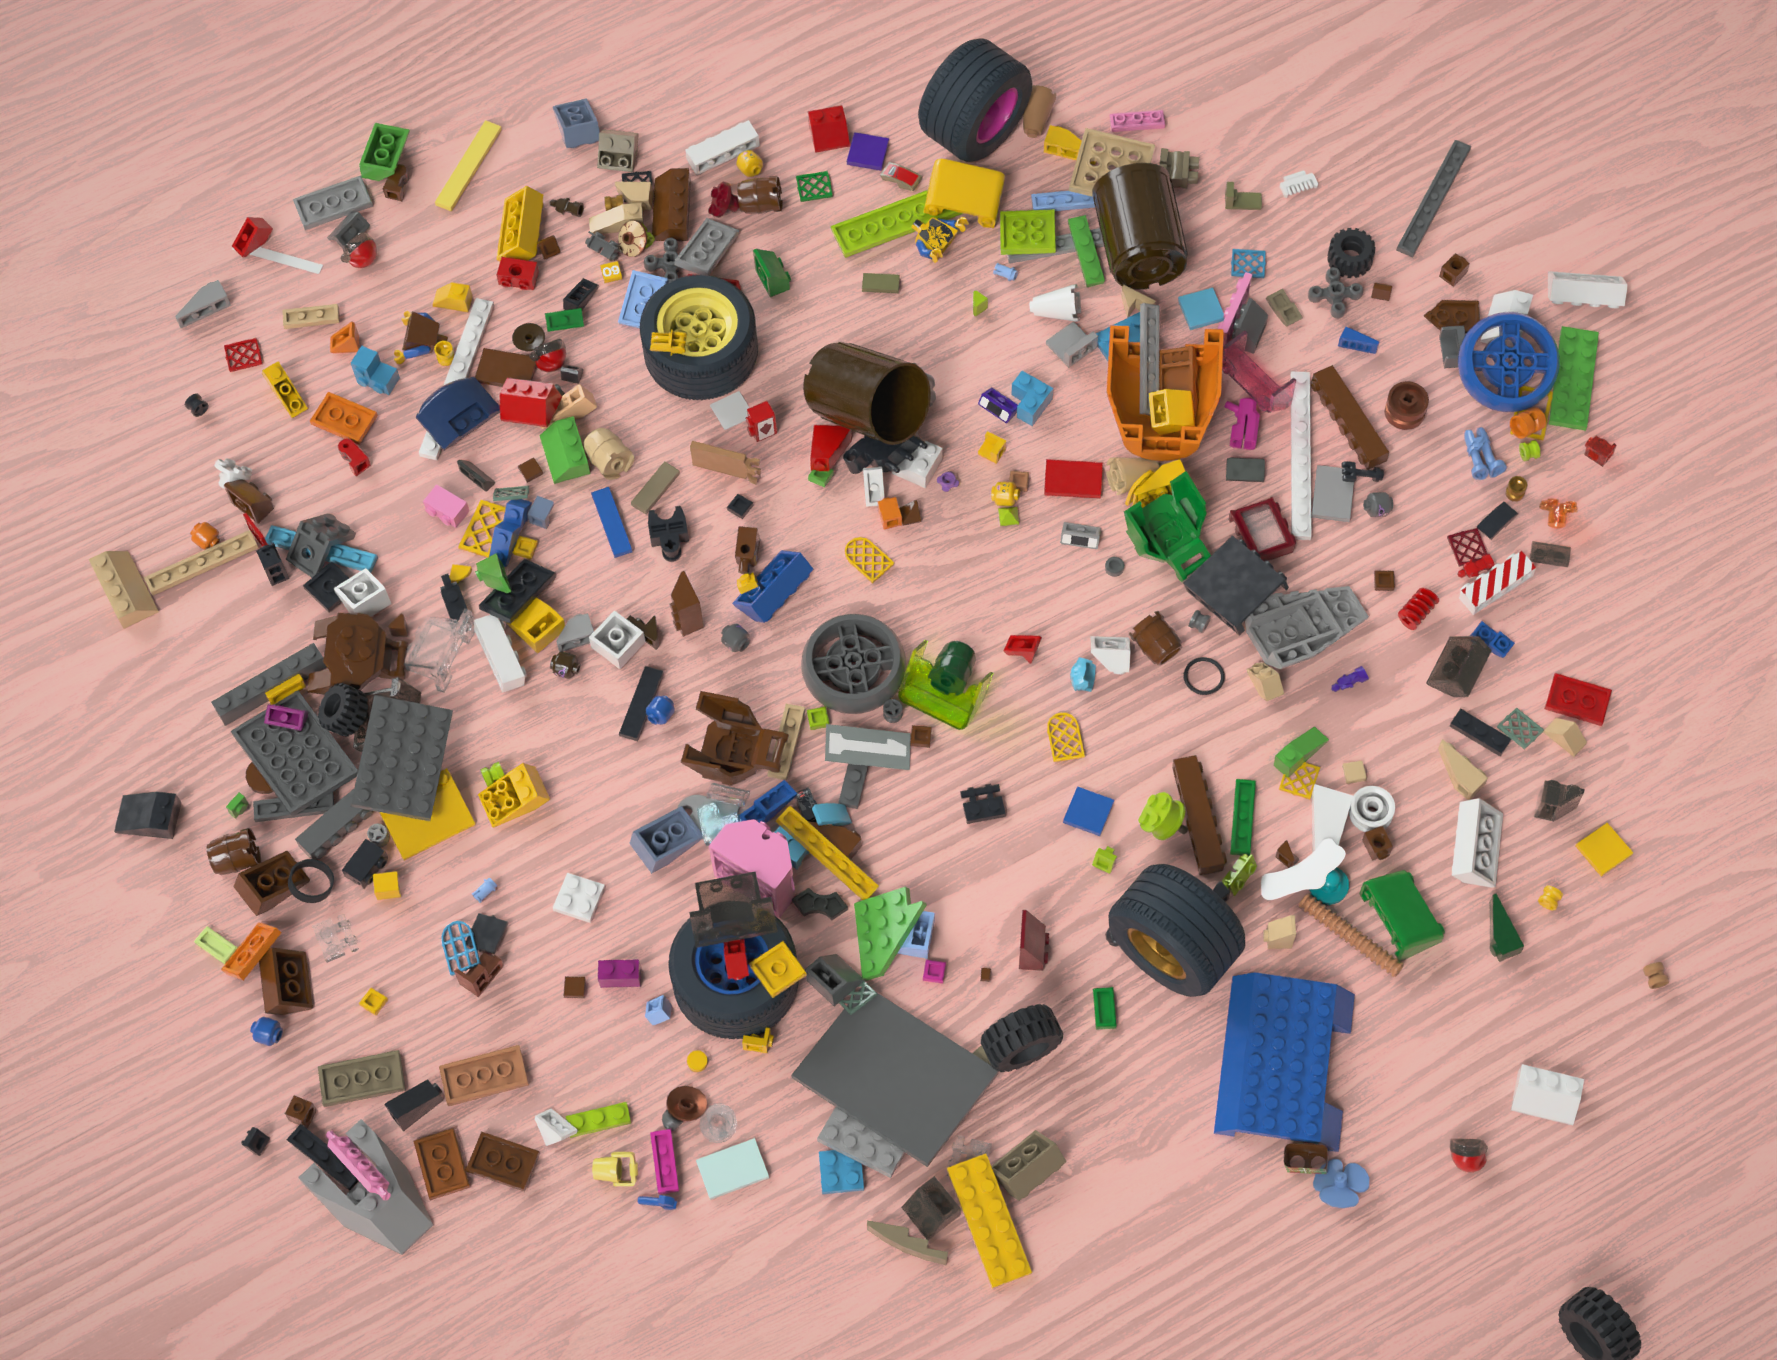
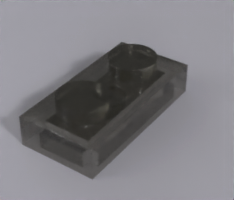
(1550, 554)

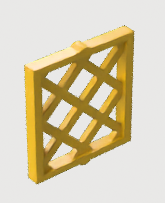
(1295, 791)

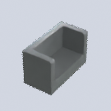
(1450, 344)

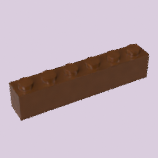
(1349, 417)
(1198, 815)

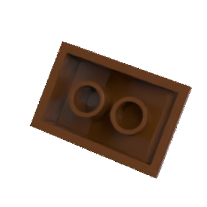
(267, 882)

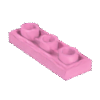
(1137, 121)

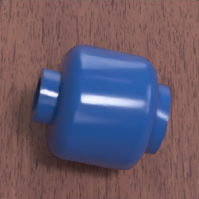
(660, 710)
(266, 1031)

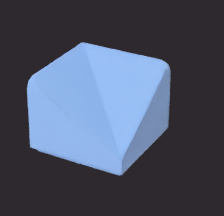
(658, 1010)

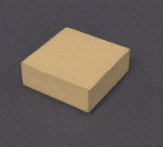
(1354, 772)

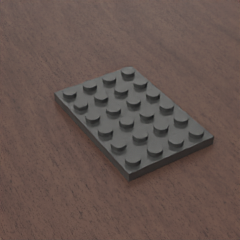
(402, 758)
(295, 762)

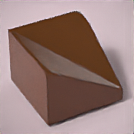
(1286, 856)

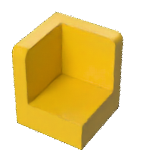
(992, 448)
(386, 885)

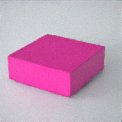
(934, 971)

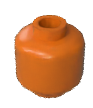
(204, 535)

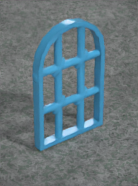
(456, 954)

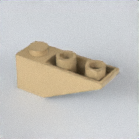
(1463, 775)

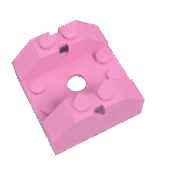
(743, 849)

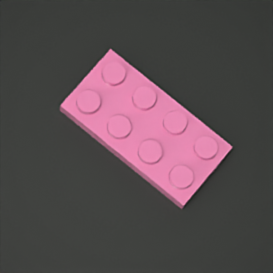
(1233, 312)

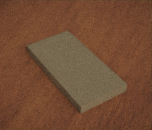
(361, 1078)

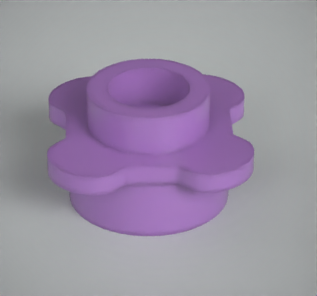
(947, 476)

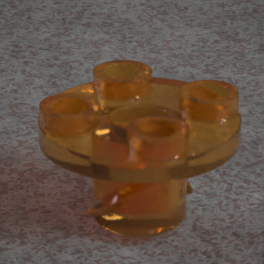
(1558, 511)

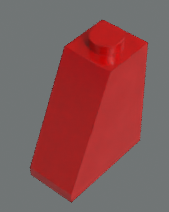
(828, 446)

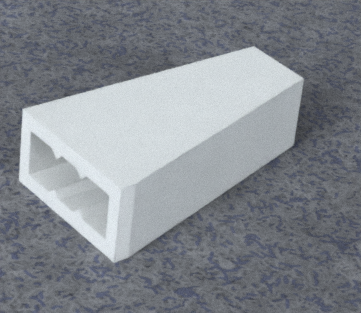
(1328, 814)

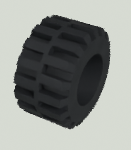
(1355, 241)
(343, 709)

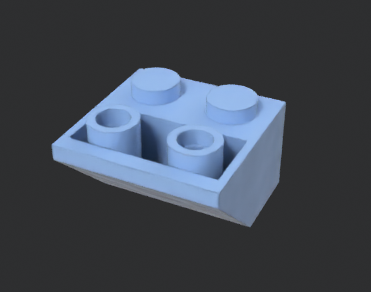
(919, 939)

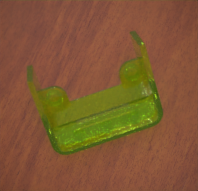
(949, 709)

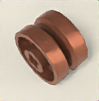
(1406, 405)

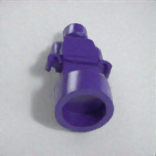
(1347, 681)

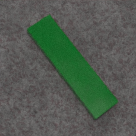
(1242, 817)

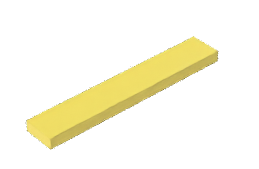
(468, 165)

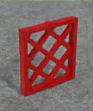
(246, 365)
(255, 531)

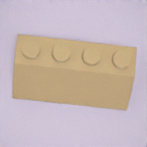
(123, 587)

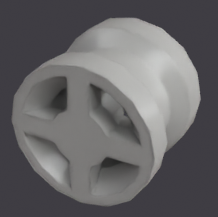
(378, 830)

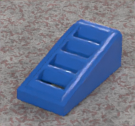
(1357, 341)

